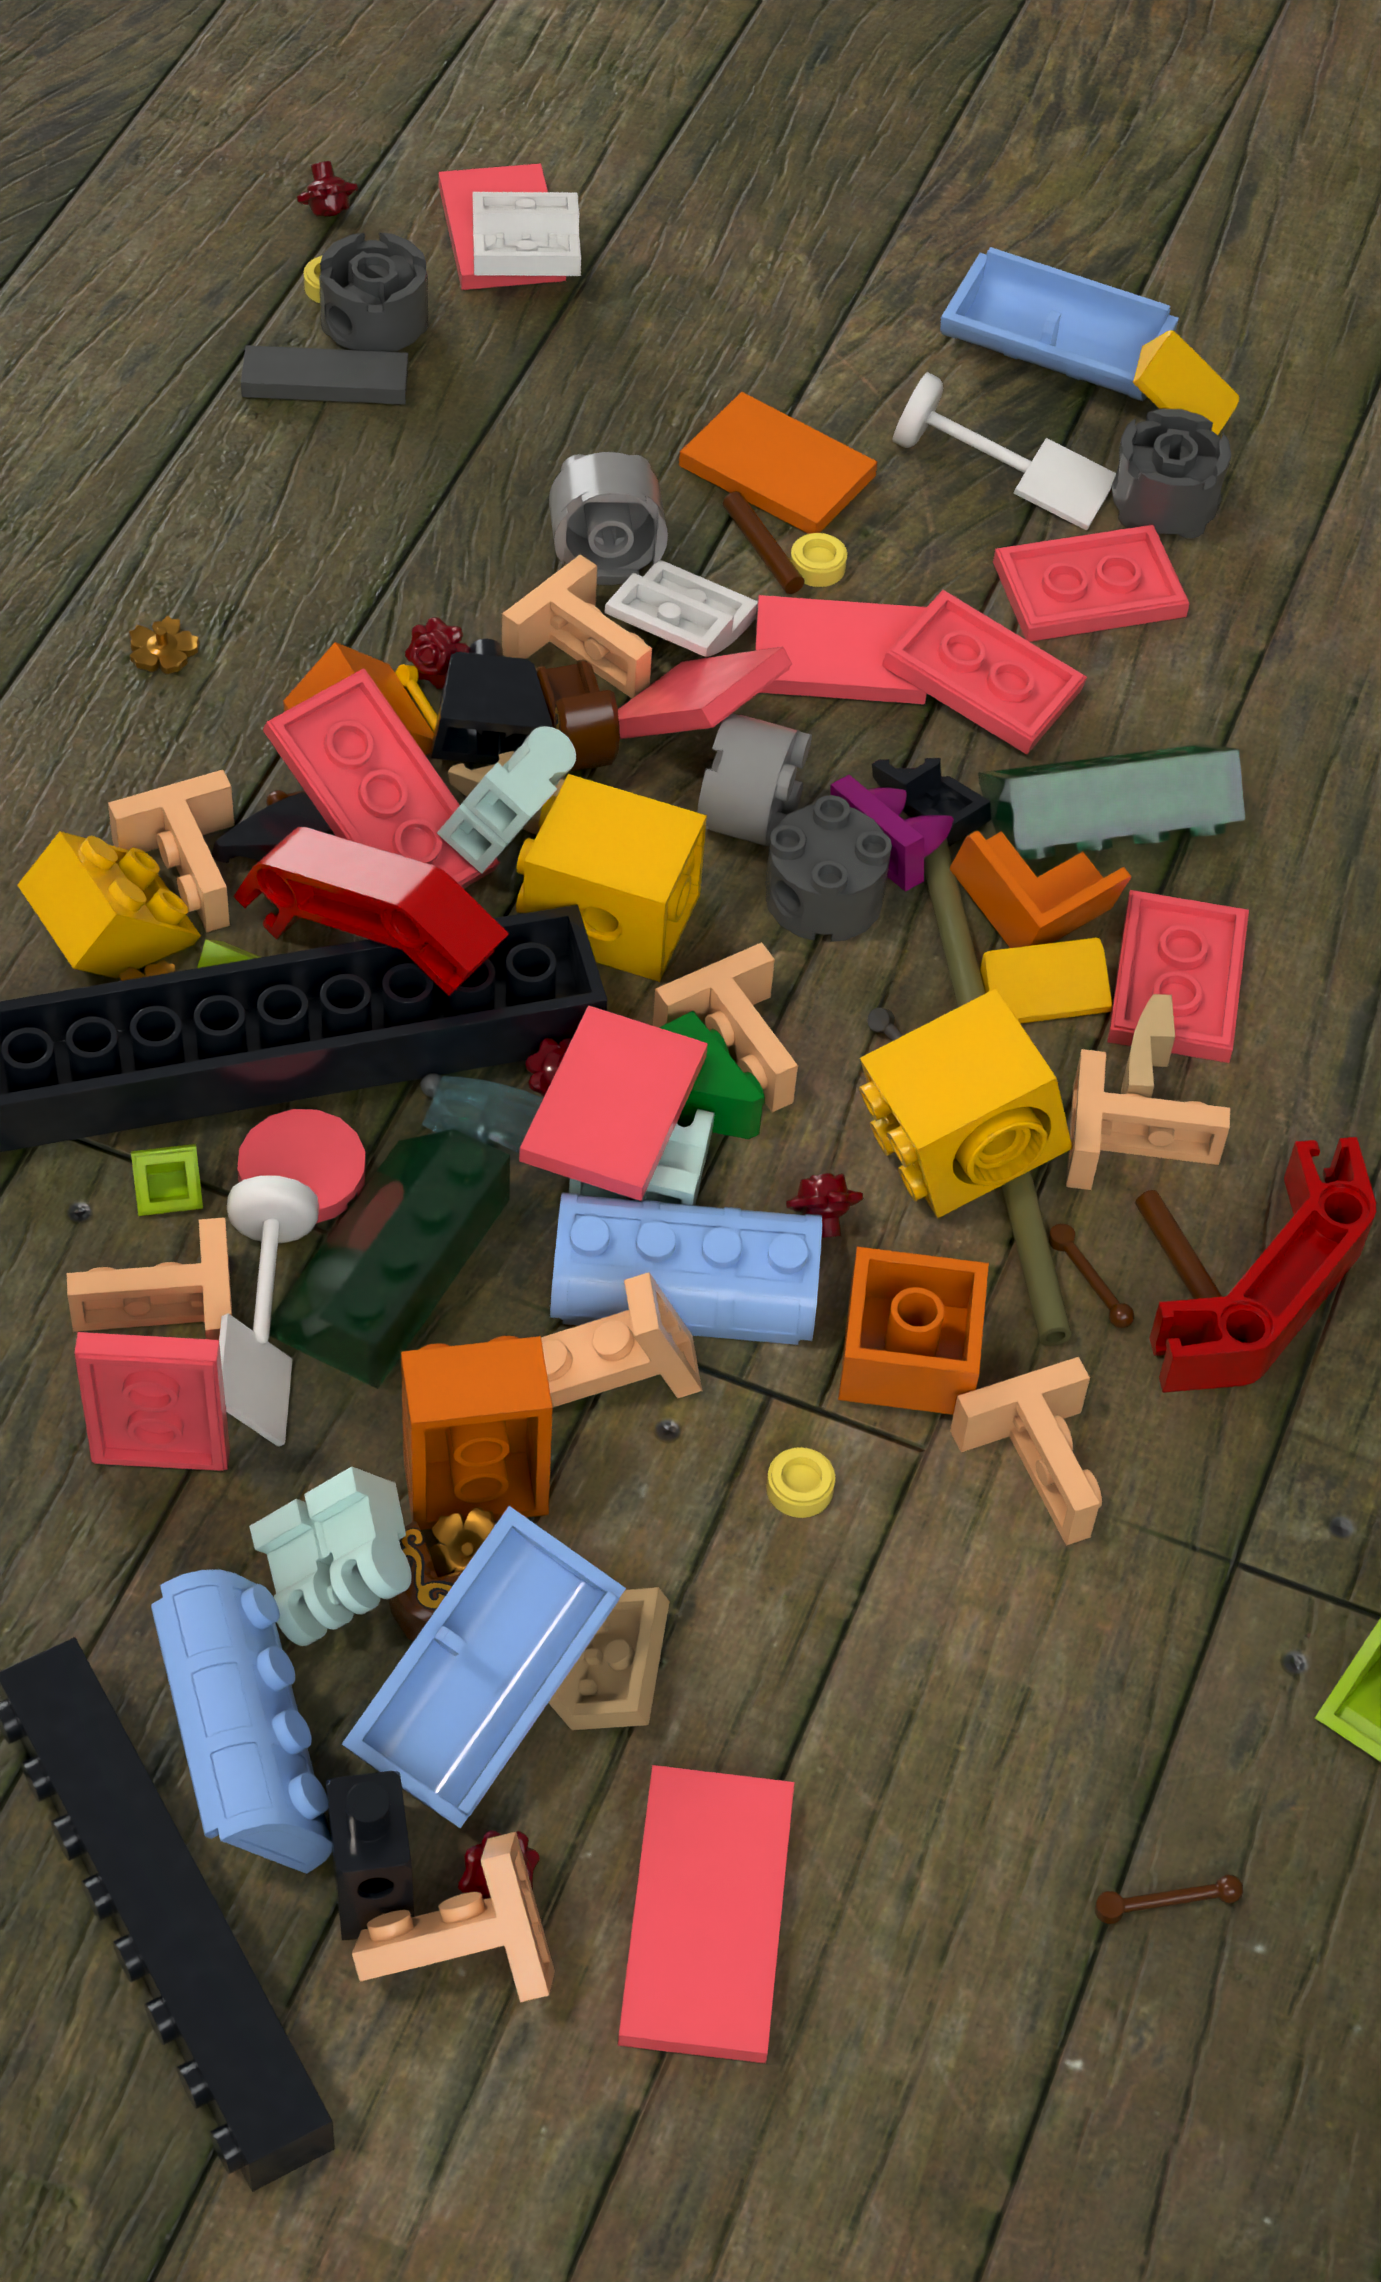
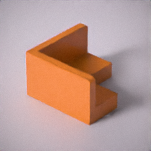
(1029, 907)

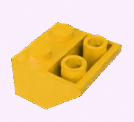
(106, 905)

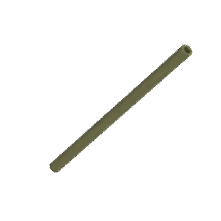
(1020, 1192)

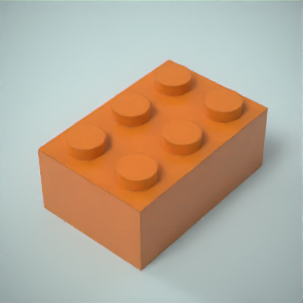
(476, 1428)

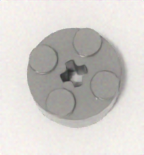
(609, 513)
(752, 778)

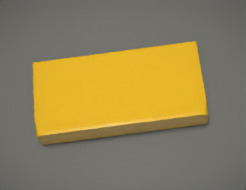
(1180, 379)
(1050, 979)

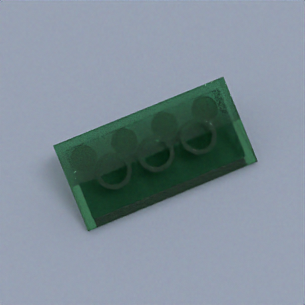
(1116, 797)
(394, 1253)

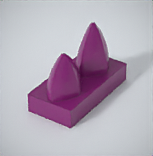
(910, 838)

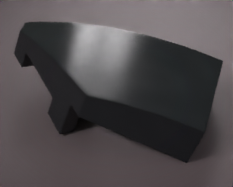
(935, 795)
(268, 827)

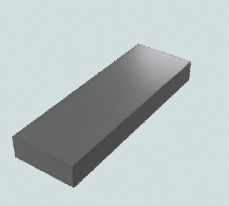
(324, 374)

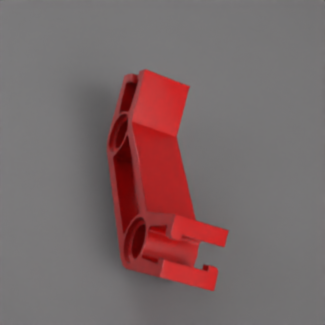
(375, 898)
(1281, 1285)

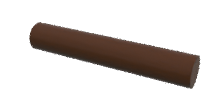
(763, 542)
(1176, 1246)

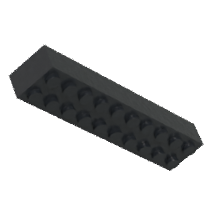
(282, 1030)

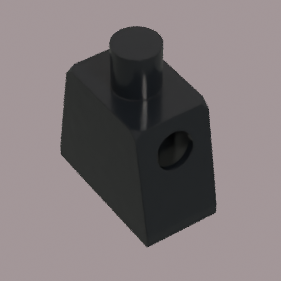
(487, 705)
(369, 1843)

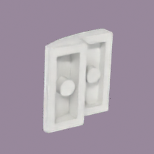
(526, 234)
(683, 608)

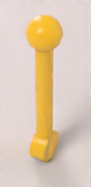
(409, 677)

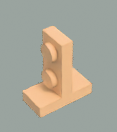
(567, 616)
(174, 822)
(724, 1001)
(1136, 1125)
(159, 1293)
(623, 1348)
(1033, 1416)
(468, 1926)

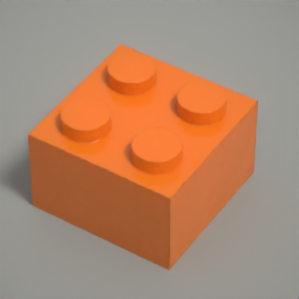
(913, 1330)

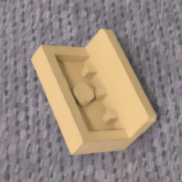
(618, 1668)

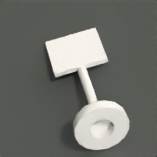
(1052, 480)
(252, 1368)

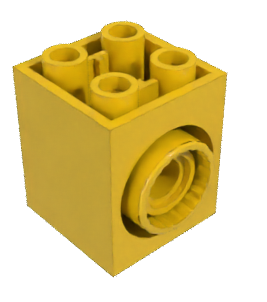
(625, 865)
(964, 1104)

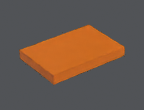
(778, 463)

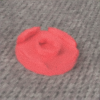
(309, 1149)

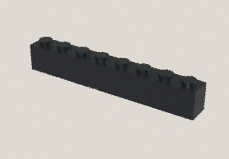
(165, 1917)

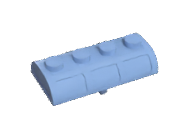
(1055, 320)
(719, 1267)
(484, 1667)
(241, 1718)

